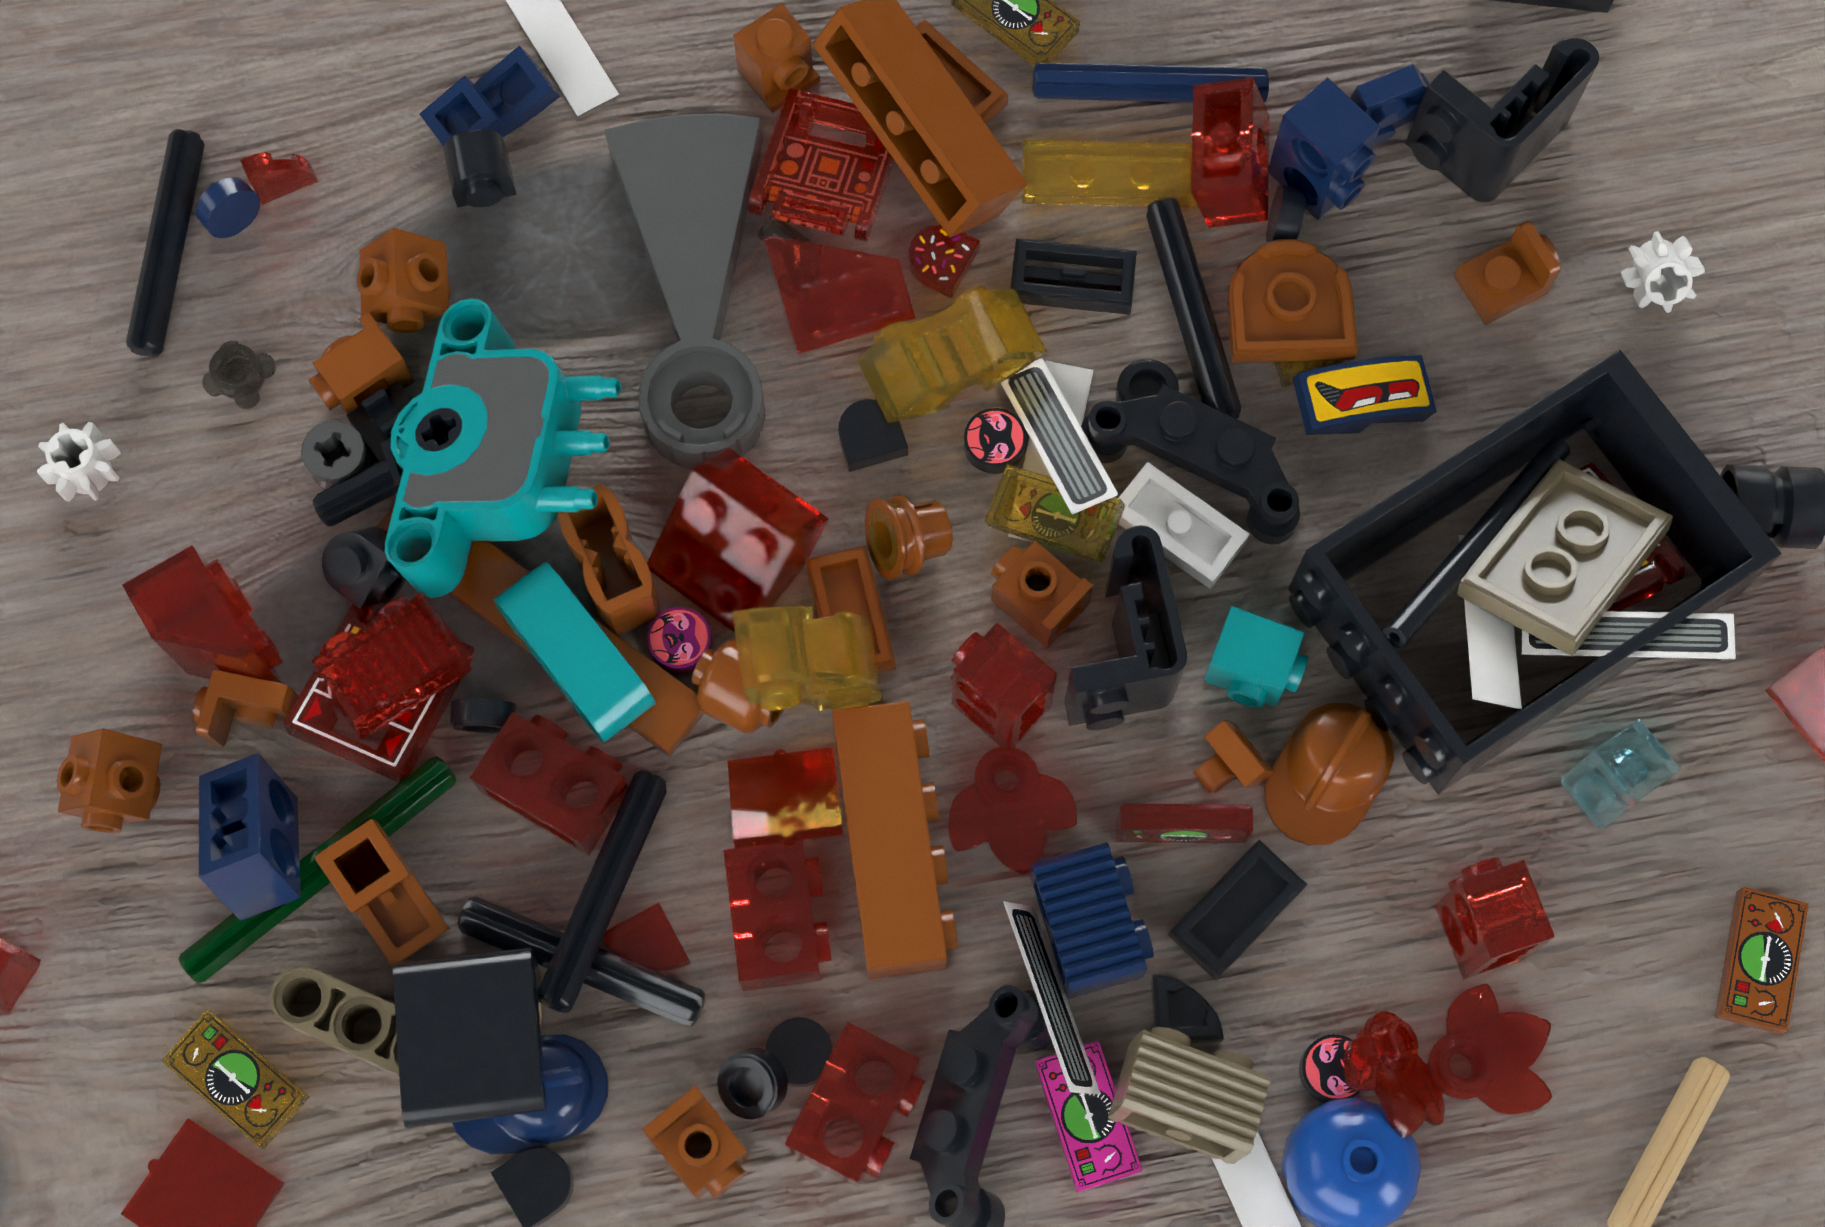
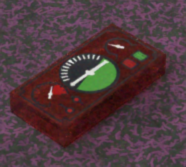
(1184, 823)

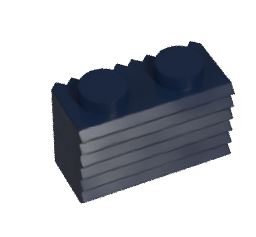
(1090, 920)

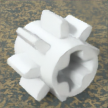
(1677, 271)
(62, 465)

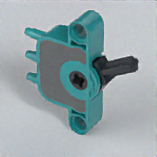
(475, 451)

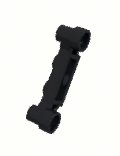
(1205, 445)
(966, 1104)

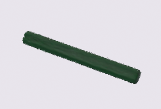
(390, 811)

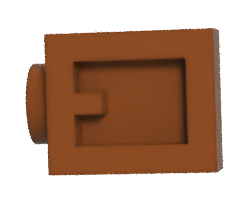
(1509, 273)
(254, 700)

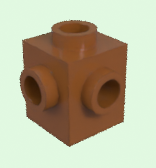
(404, 280)
(109, 779)

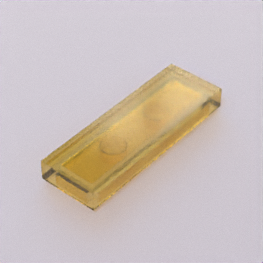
(1106, 173)

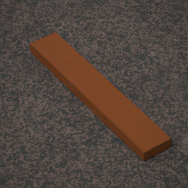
(492, 572)

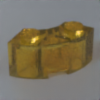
(929, 361)
(806, 660)

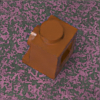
(775, 56)
(358, 367)
(1043, 612)
(680, 1122)

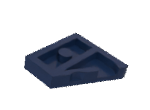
(1392, 99)

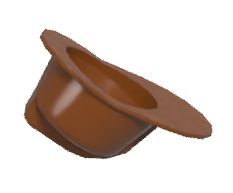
(1328, 774)

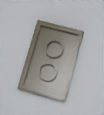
(1564, 556)

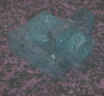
(1619, 774)

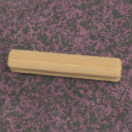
(1670, 1145)

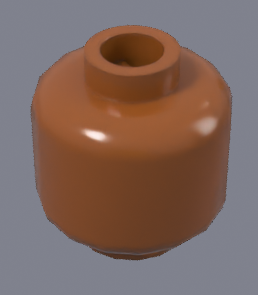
(722, 691)

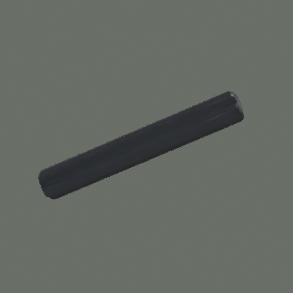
(165, 243)
(1192, 307)
(602, 892)
(608, 970)

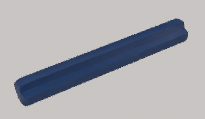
(1134, 81)

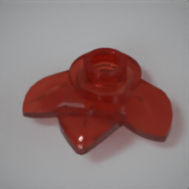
(1013, 819)
(1499, 1054)
(1388, 1062)

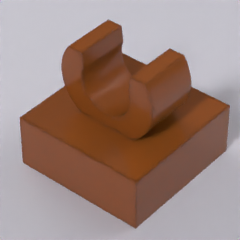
(1233, 759)

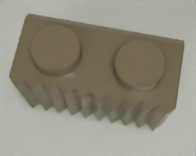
(1190, 1095)

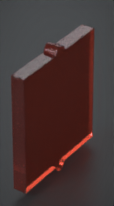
(784, 798)
(202, 1185)

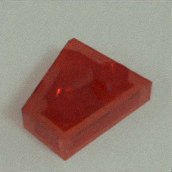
(835, 291)

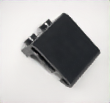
(1488, 146)
(1147, 645)
(469, 1037)

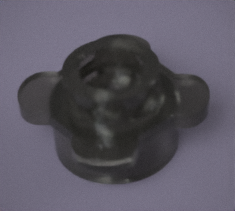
(234, 357)

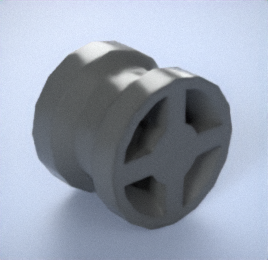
(325, 438)

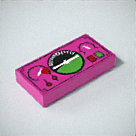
(1092, 1143)

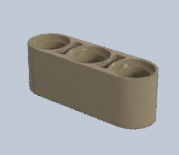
(337, 1015)

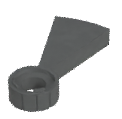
(690, 202)

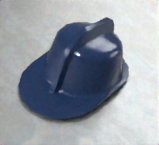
(574, 1096)

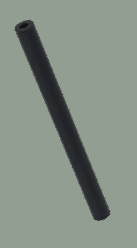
(1469, 549)

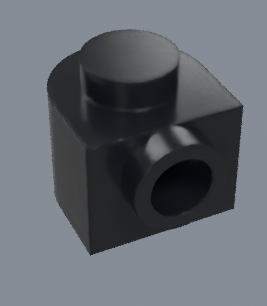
(478, 168)
(359, 567)

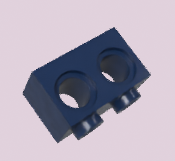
(1324, 148)
(248, 837)

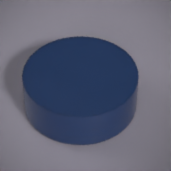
(227, 207)

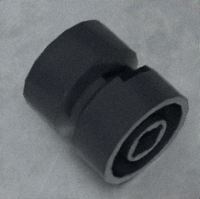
(1783, 504)

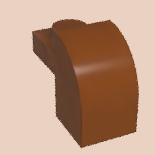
(382, 891)

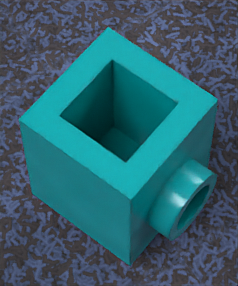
(1256, 659)

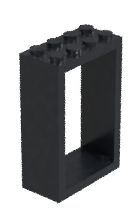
(1654, 461)

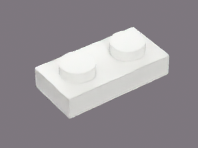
(1189, 529)

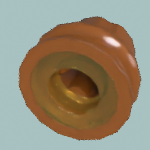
(906, 534)

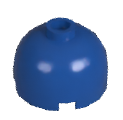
(1350, 1166)

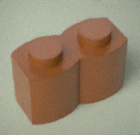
(611, 563)

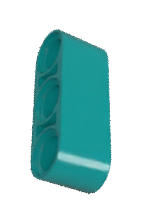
(574, 652)

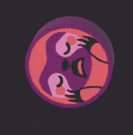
(678, 639)

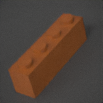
(919, 114)
(891, 841)

